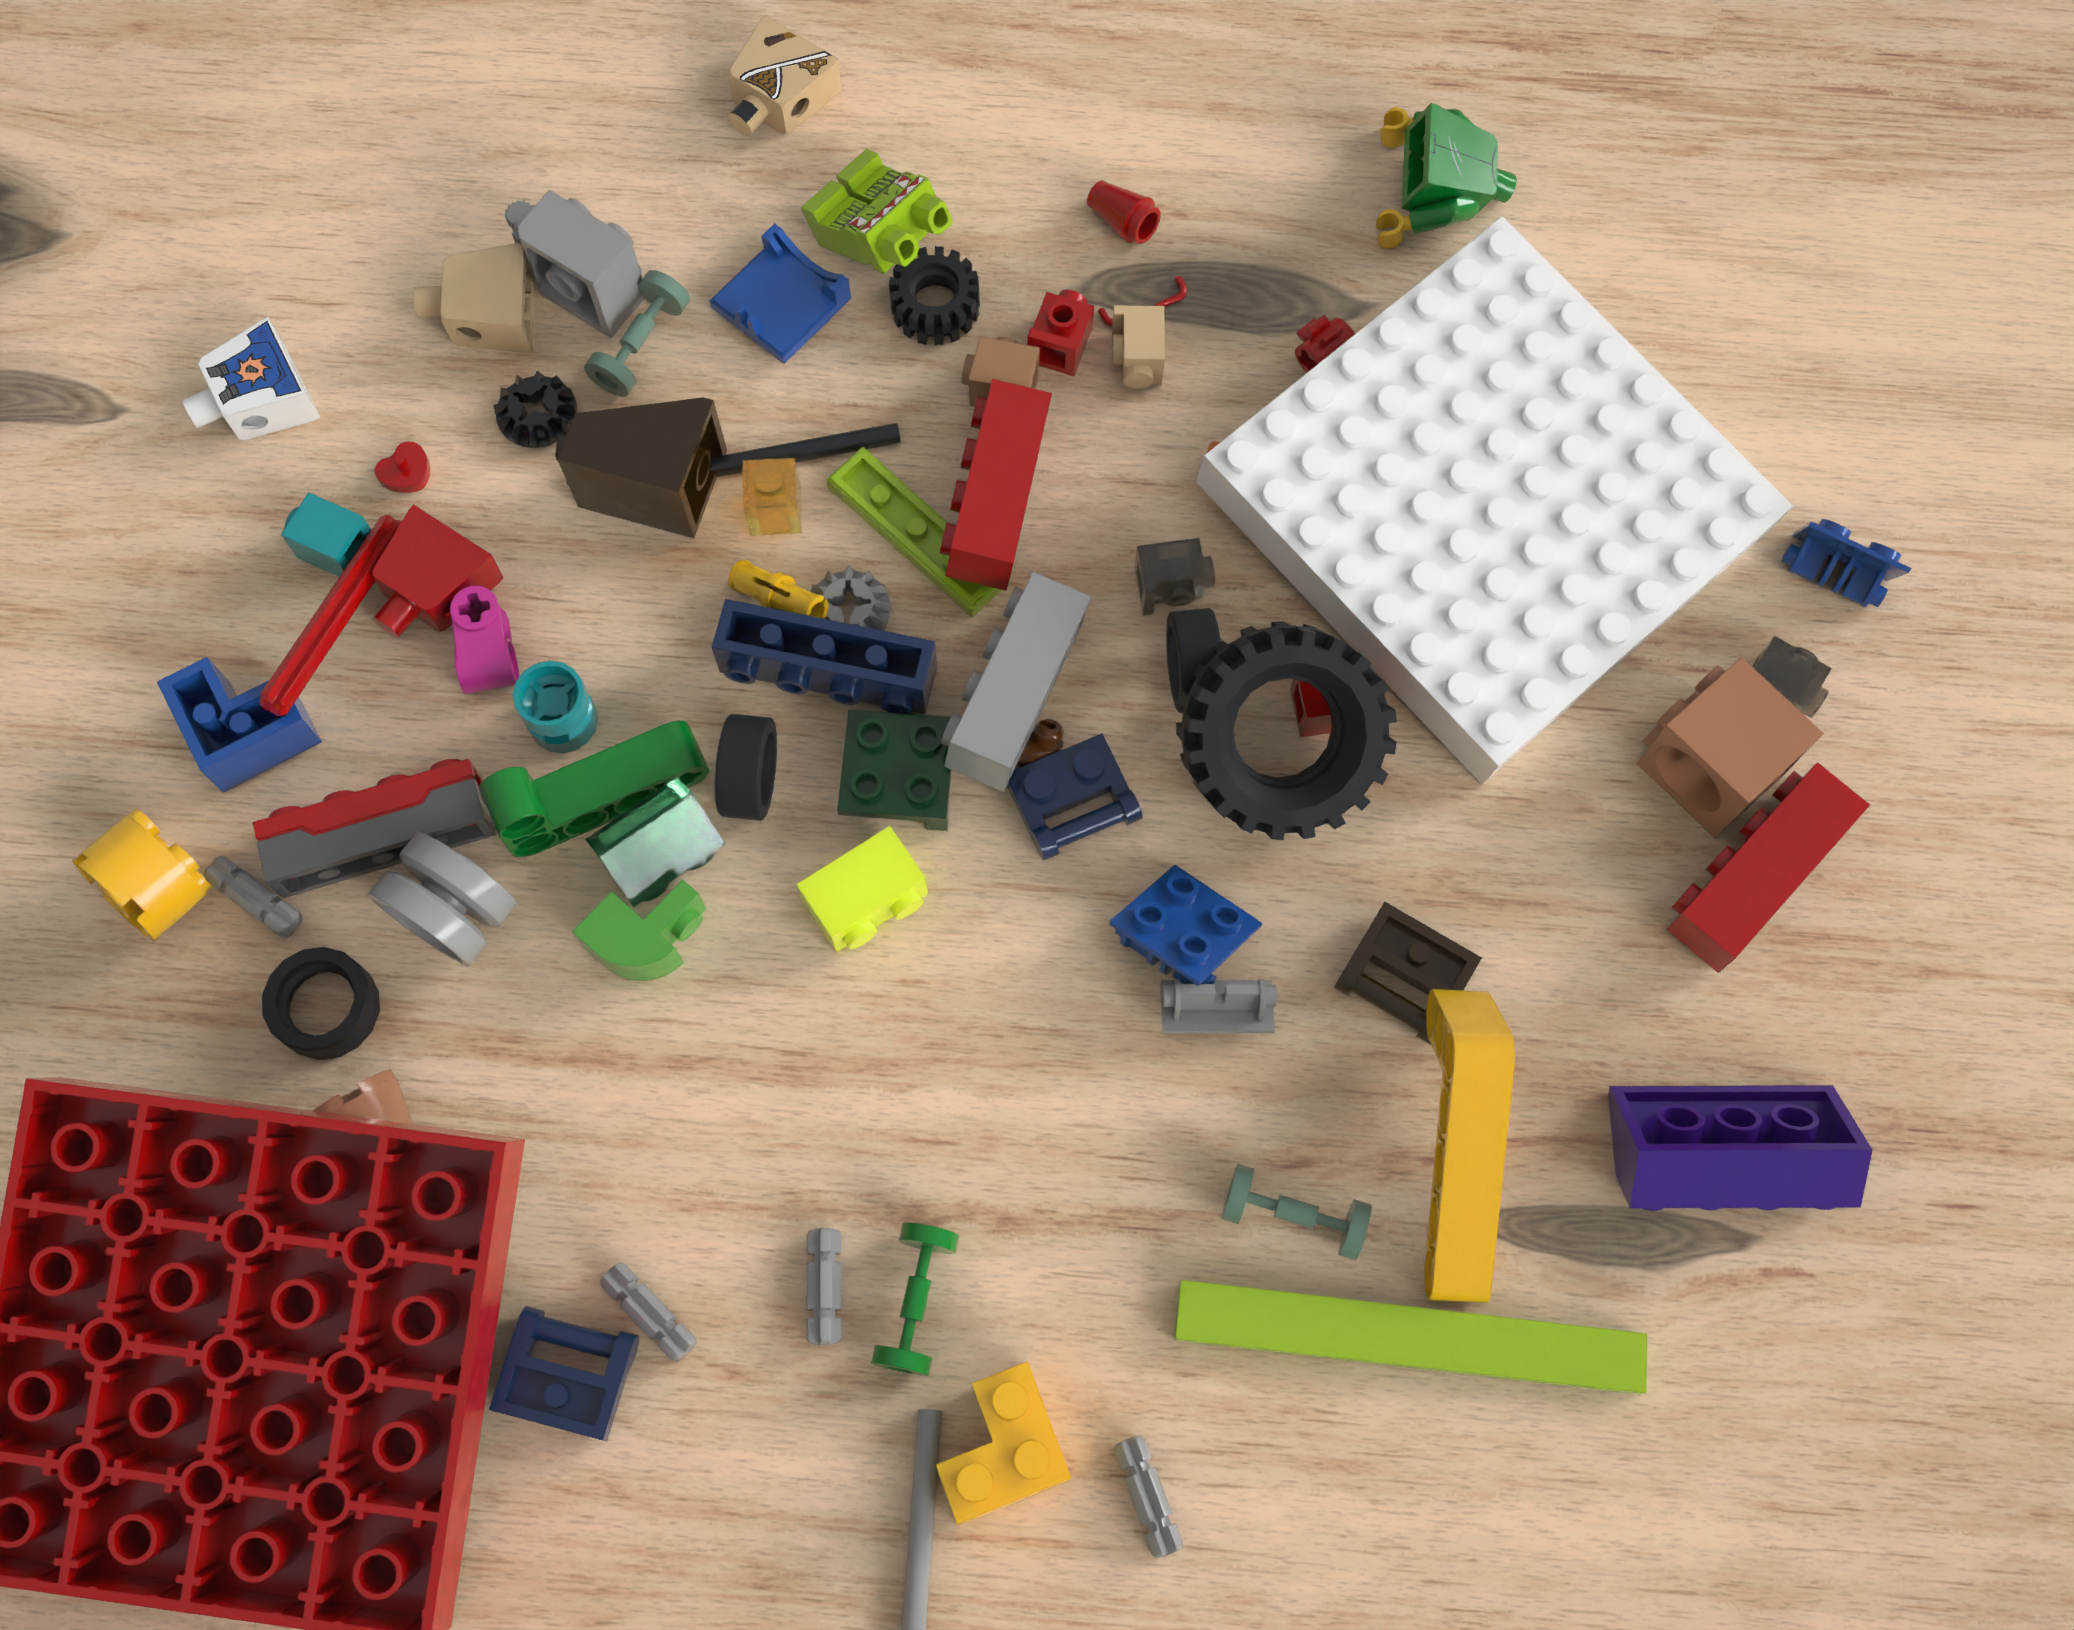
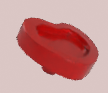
(404, 470)

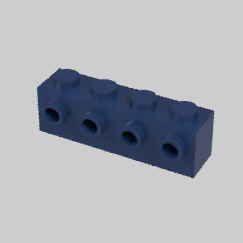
(824, 657)

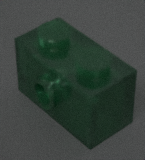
(656, 842)

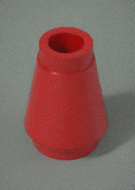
(1125, 211)

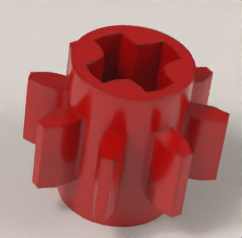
(1321, 339)

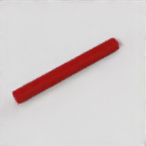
(327, 621)

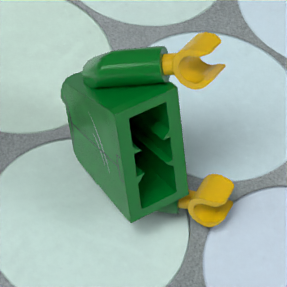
(1446, 171)

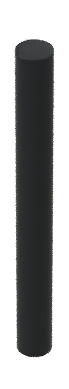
(810, 448)

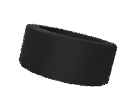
(1189, 642)
(746, 767)
(292, 974)

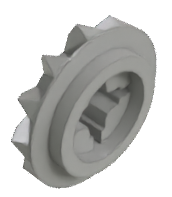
(866, 591)

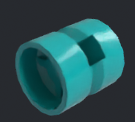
(555, 706)

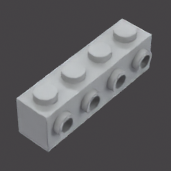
(1016, 681)

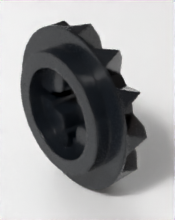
(537, 428)

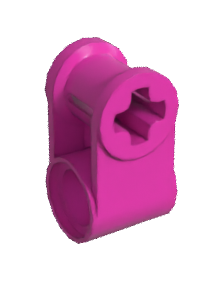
(484, 647)

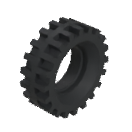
(1341, 772)

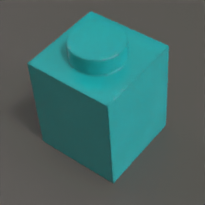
(324, 533)

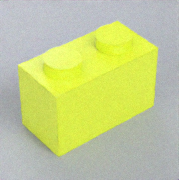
(864, 890)

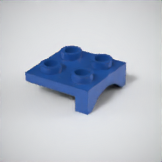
(781, 296)

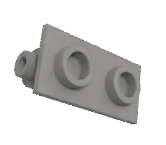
(1218, 1007)

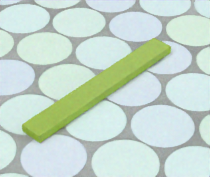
(1412, 1337)

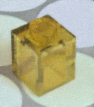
(772, 496)

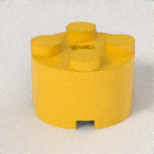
(142, 874)

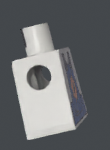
(252, 386)

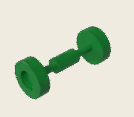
(929, 1240)

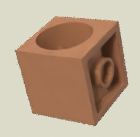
(1726, 745)

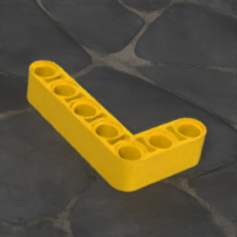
(1470, 1142)

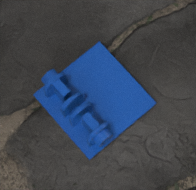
(1832, 539)
(1184, 927)

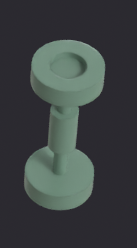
(664, 295)
(1298, 1212)

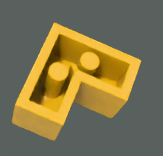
(1018, 1460)

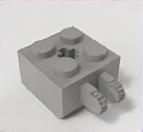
(579, 260)

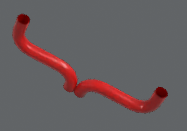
(1166, 302)

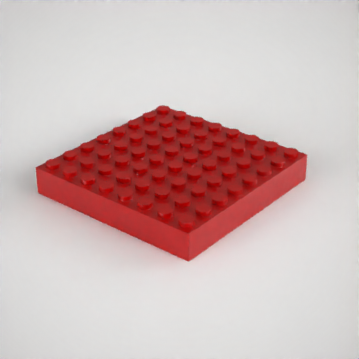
(245, 1354)

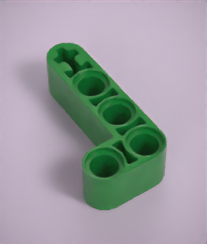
(591, 791)

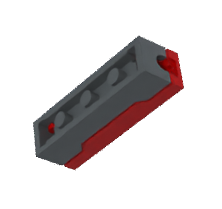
(370, 827)

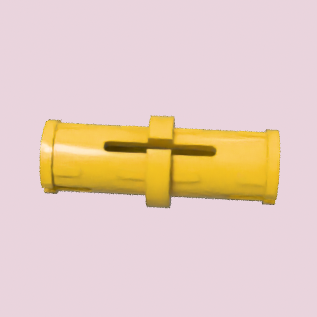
(775, 590)

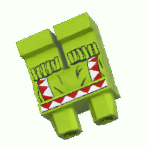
(876, 213)

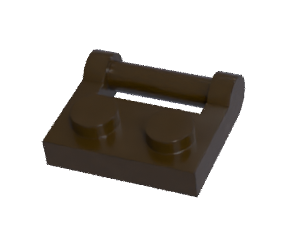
(1411, 954)

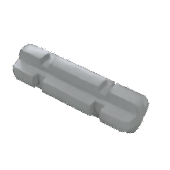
(253, 896)
(823, 1286)
(648, 1312)
(1148, 1496)

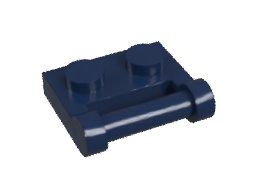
(1066, 782)
(559, 1393)

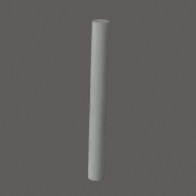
(921, 1520)

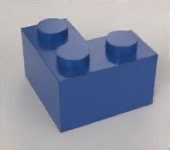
(229, 732)

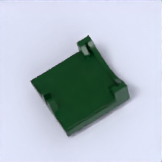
(895, 768)

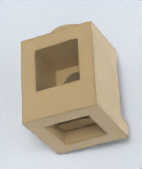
(1139, 344)

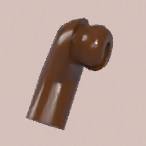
(1042, 742)

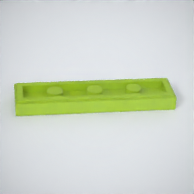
(905, 523)

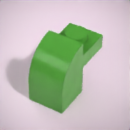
(639, 946)

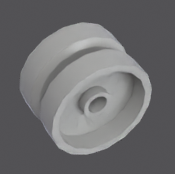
(448, 891)

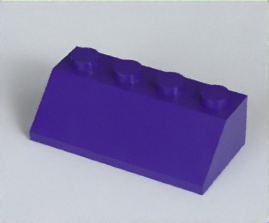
(1737, 1147)

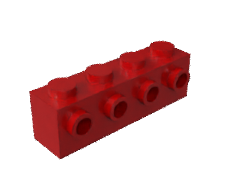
(997, 486)
(1767, 867)

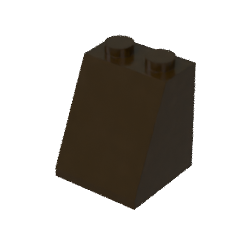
(644, 462)

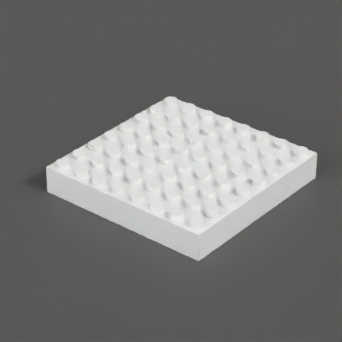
(1490, 496)

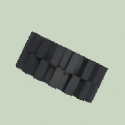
(937, 320)

